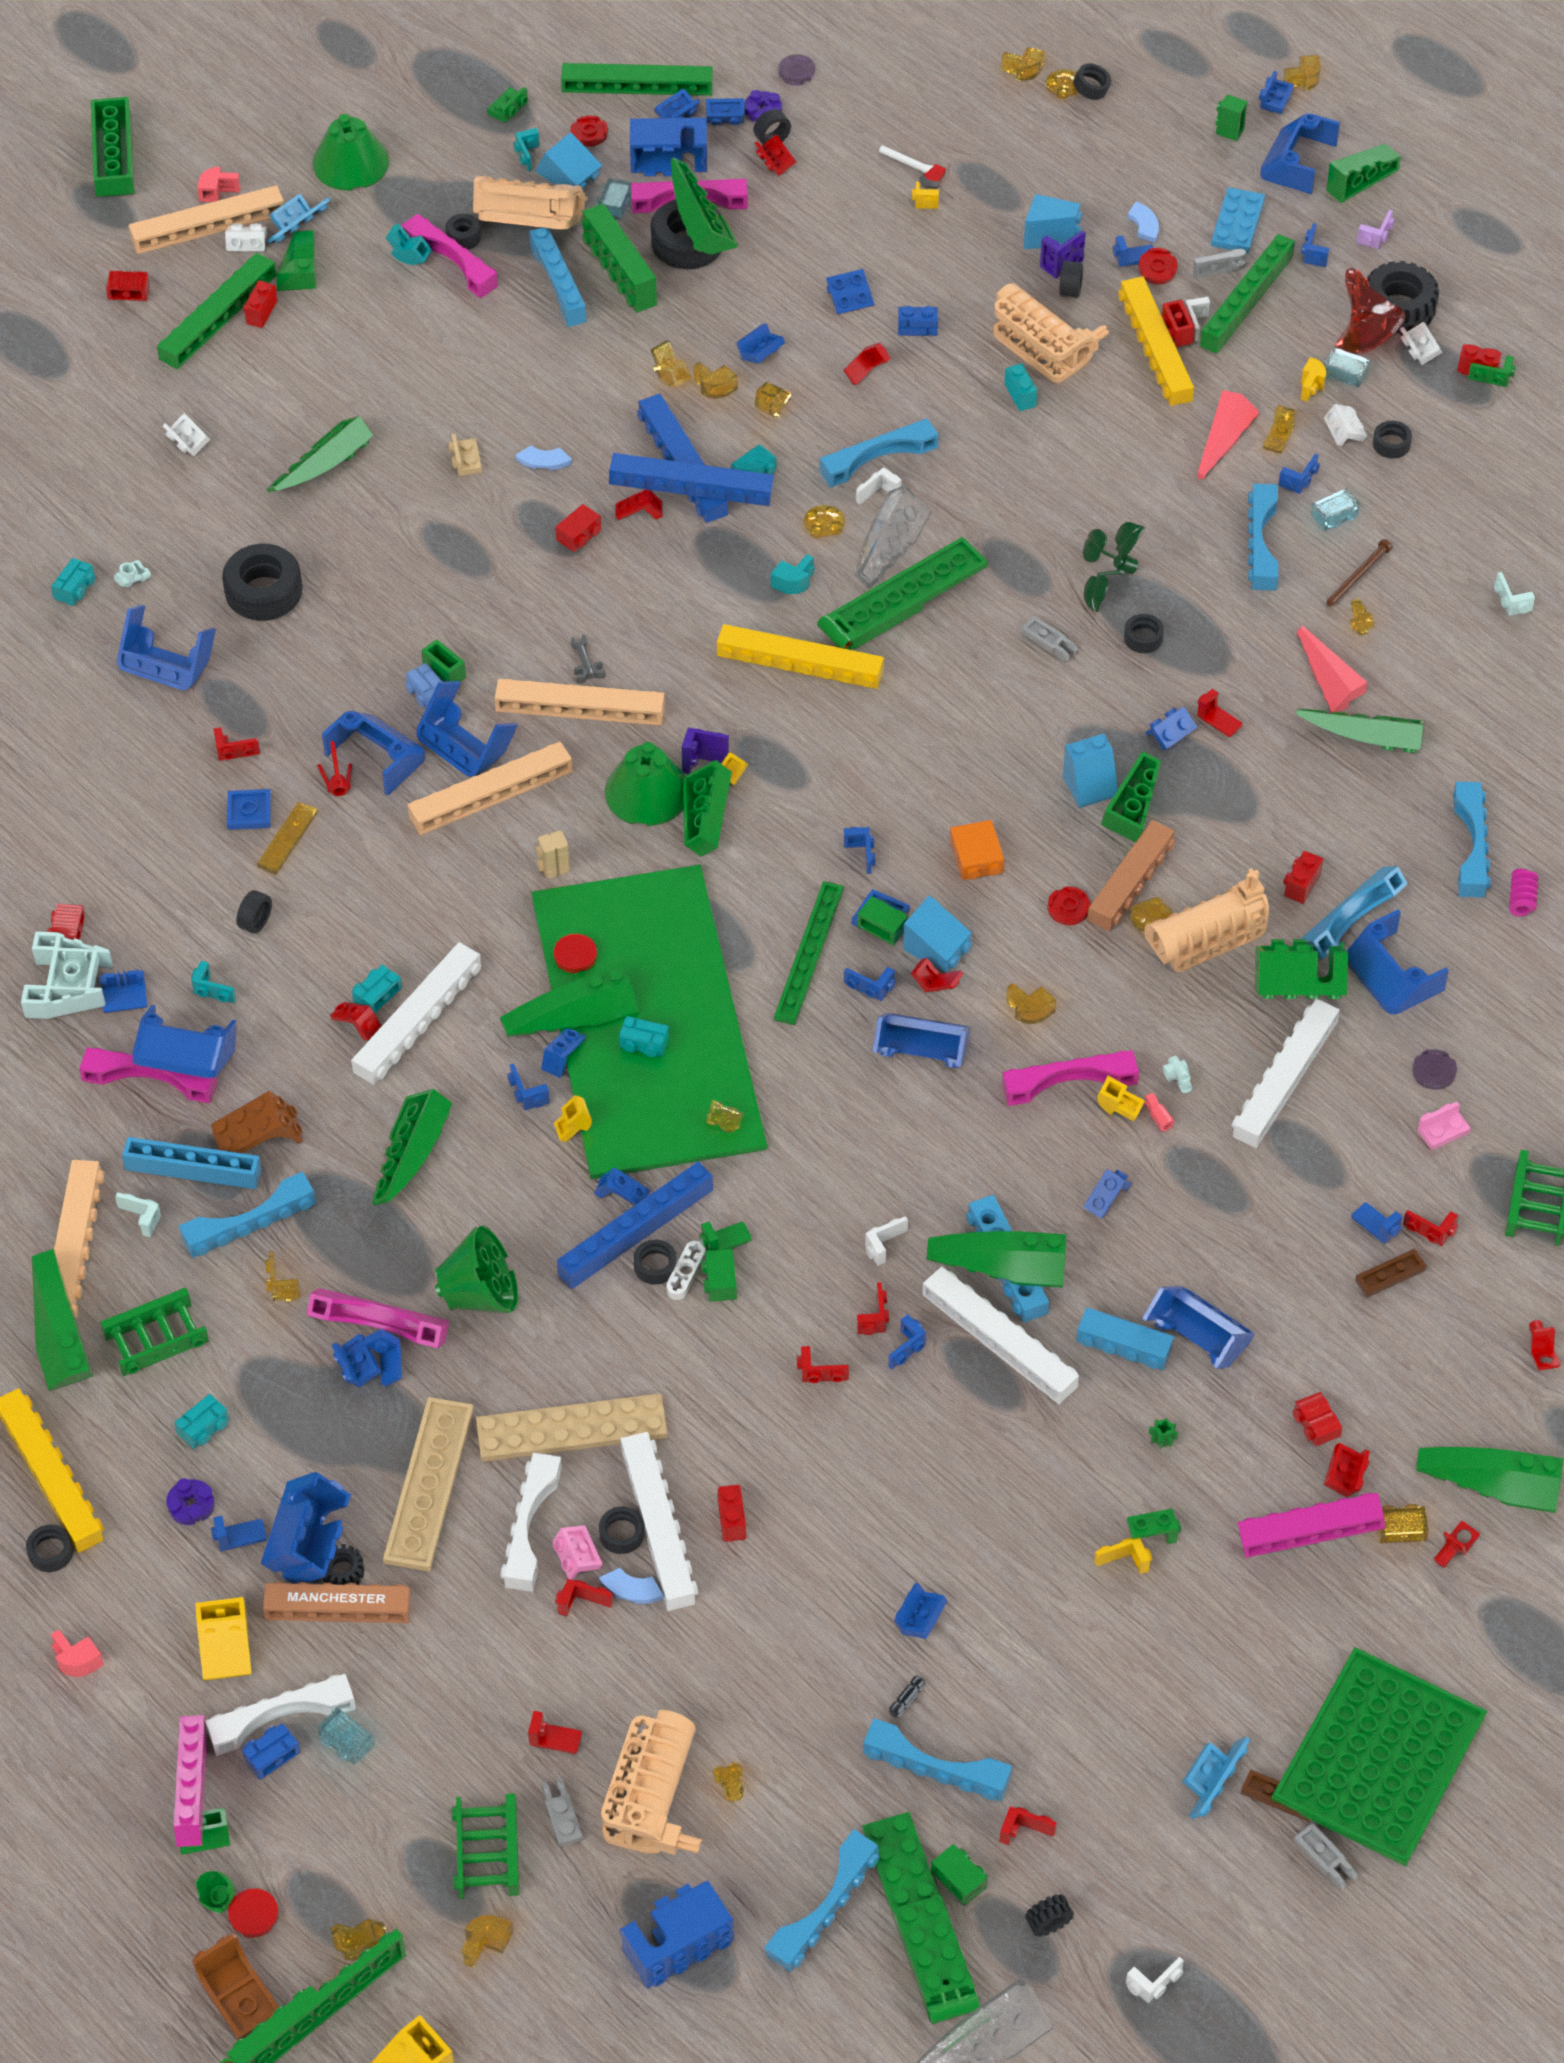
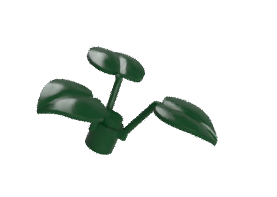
(1126, 538)

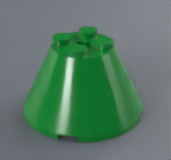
(350, 155)
(645, 787)
(478, 1275)

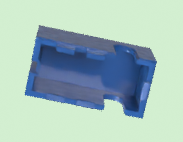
(660, 139)
(298, 1539)
(686, 1932)

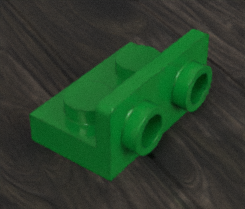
(508, 104)

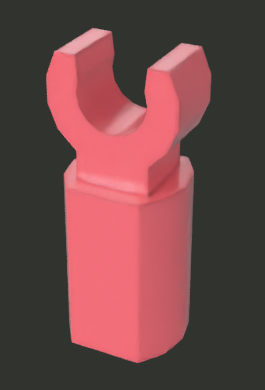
(1158, 1112)

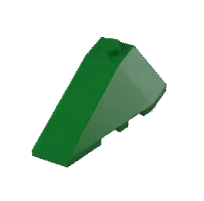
(298, 263)

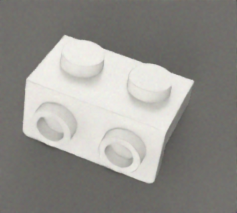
(245, 237)
(1422, 343)
(1344, 424)
(188, 435)

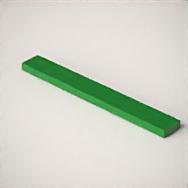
(808, 953)

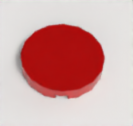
(590, 130)
(1158, 266)
(1068, 906)
(575, 953)
(253, 1913)

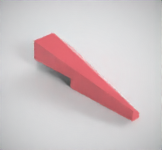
(1231, 419)
(1334, 676)

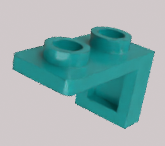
(204, 988)

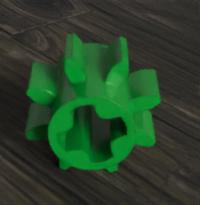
(1163, 1433)

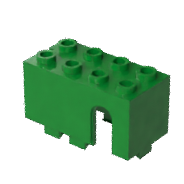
(1294, 971)

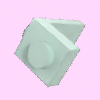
(1514, 604)

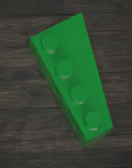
(1131, 802)

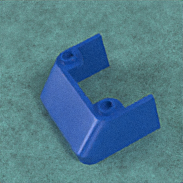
(1282, 162)
(142, 659)
(453, 743)
(404, 751)
(1383, 977)
(921, 1038)
(183, 1049)
(1200, 1322)

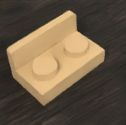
(465, 456)

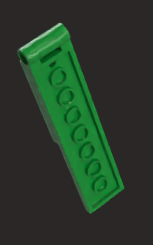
(901, 595)
(922, 1920)
(311, 2008)

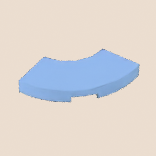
(1145, 220)
(538, 458)
(630, 1588)

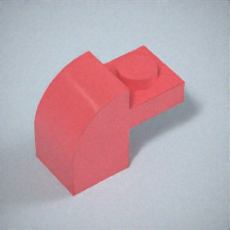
(214, 181)
(76, 1659)

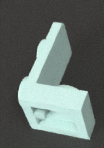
(147, 1208)

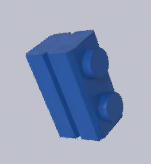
(917, 321)
(270, 1750)

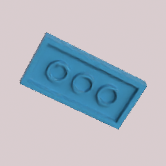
(1238, 219)

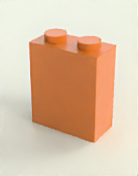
(976, 850)

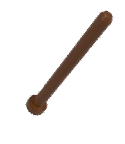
(1384, 546)

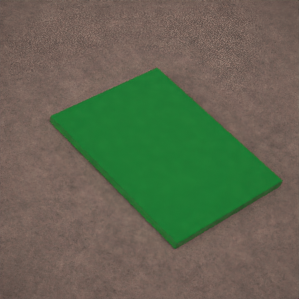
(1379, 1756)

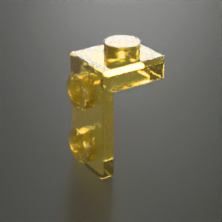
(1281, 429)
(281, 1289)

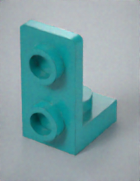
(523, 141)

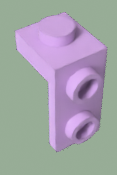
(1374, 237)

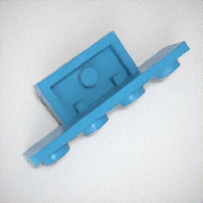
(292, 213)
(1210, 1772)

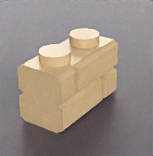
(552, 854)

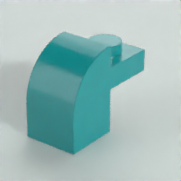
(407, 249)
(793, 579)

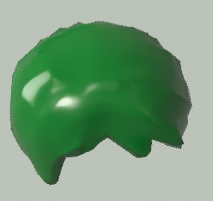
(215, 1891)

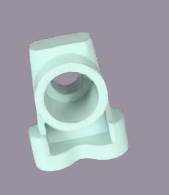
(131, 573)
(1178, 1071)

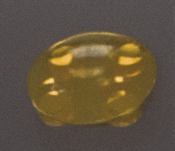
(1061, 83)
(824, 521)
(1148, 912)

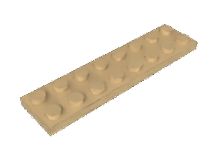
(569, 1427)
(428, 1484)

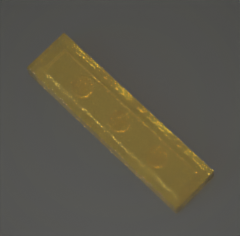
(287, 838)

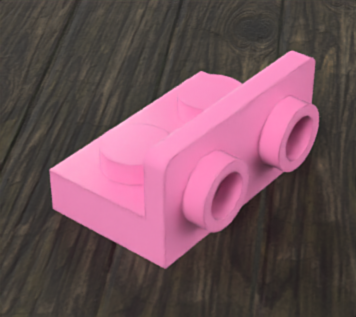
(1443, 1126)
(576, 1551)

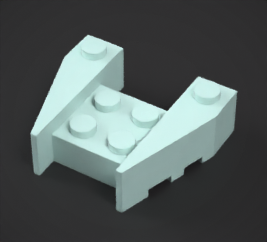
(69, 979)

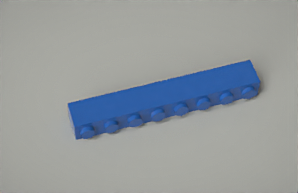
(676, 447)
(691, 479)
(635, 1225)

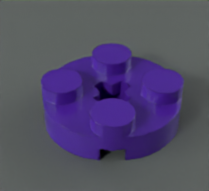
(761, 98)
(195, 1512)

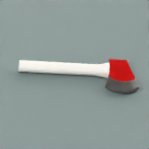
(932, 174)

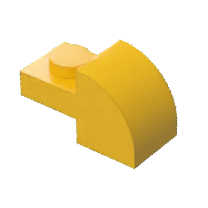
(1312, 378)
(1116, 1098)
(574, 1118)

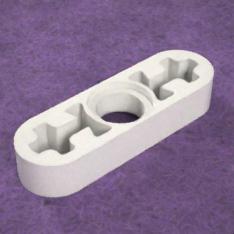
(686, 1279)

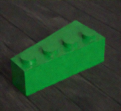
(1360, 171)
(704, 806)

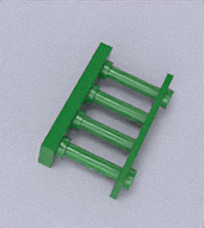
(1518, 1202)
(147, 1313)
(507, 1856)

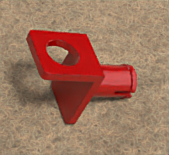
(1543, 1345)
(1453, 1545)

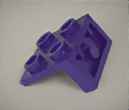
(1054, 254)
(703, 746)

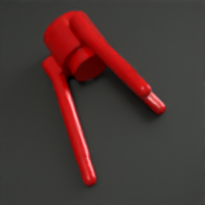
(338, 784)

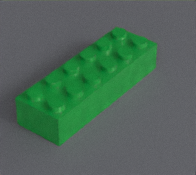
(112, 146)
(619, 258)

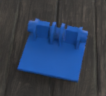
(849, 291)
(123, 991)

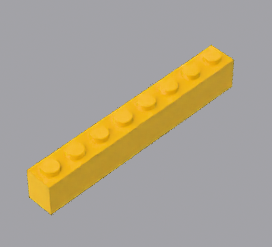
(1156, 341)
(800, 656)
(49, 1471)

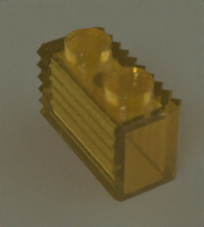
(1404, 1524)

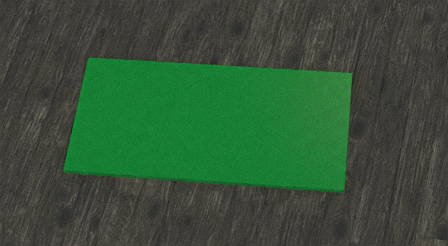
(643, 1106)

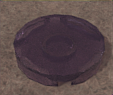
(796, 69)
(1434, 1069)

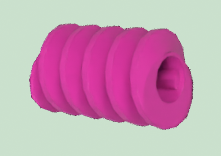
(1523, 892)

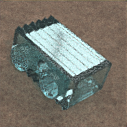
(615, 196)
(1346, 367)
(1335, 509)
(345, 1736)

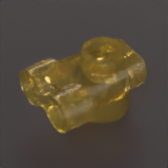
(1362, 621)
(727, 1117)
(730, 1780)

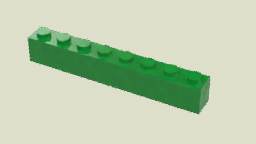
(636, 79)
(1247, 293)
(215, 311)

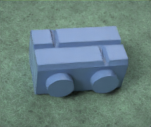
(422, 683)

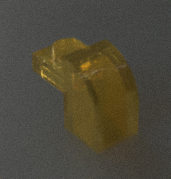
(1025, 66)
(1306, 74)
(668, 367)
(717, 383)
(771, 399)
(1030, 1008)
(487, 1932)
(356, 1939)

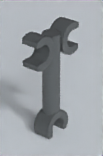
(587, 670)

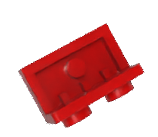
(776, 154)
(1346, 1470)

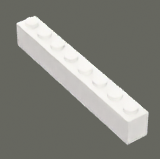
(416, 1013)
(1285, 1073)
(1001, 1335)
(658, 1522)

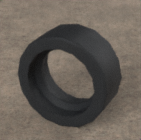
(1086, 89)
(766, 120)
(1392, 450)
(1143, 621)
(254, 911)
(651, 1247)
(617, 1514)
(48, 1532)

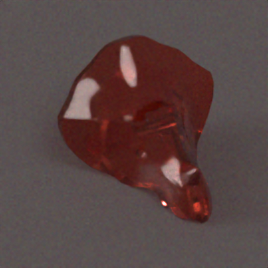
(1371, 319)

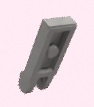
(1219, 263)
(1048, 638)
(562, 1815)
(1324, 1855)

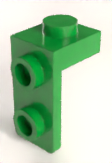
(1491, 374)
(724, 1238)
(1155, 1524)

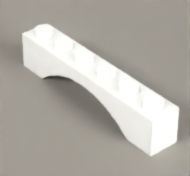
(542, 1480)
(233, 1728)

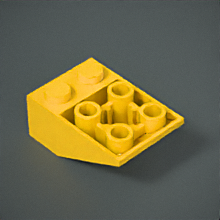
(223, 1638)
(416, 2044)

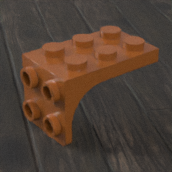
(257, 1122)
(233, 1986)

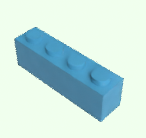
(1125, 1339)

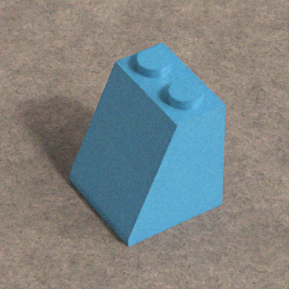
(569, 163)
(1053, 218)
(1090, 770)
(936, 935)

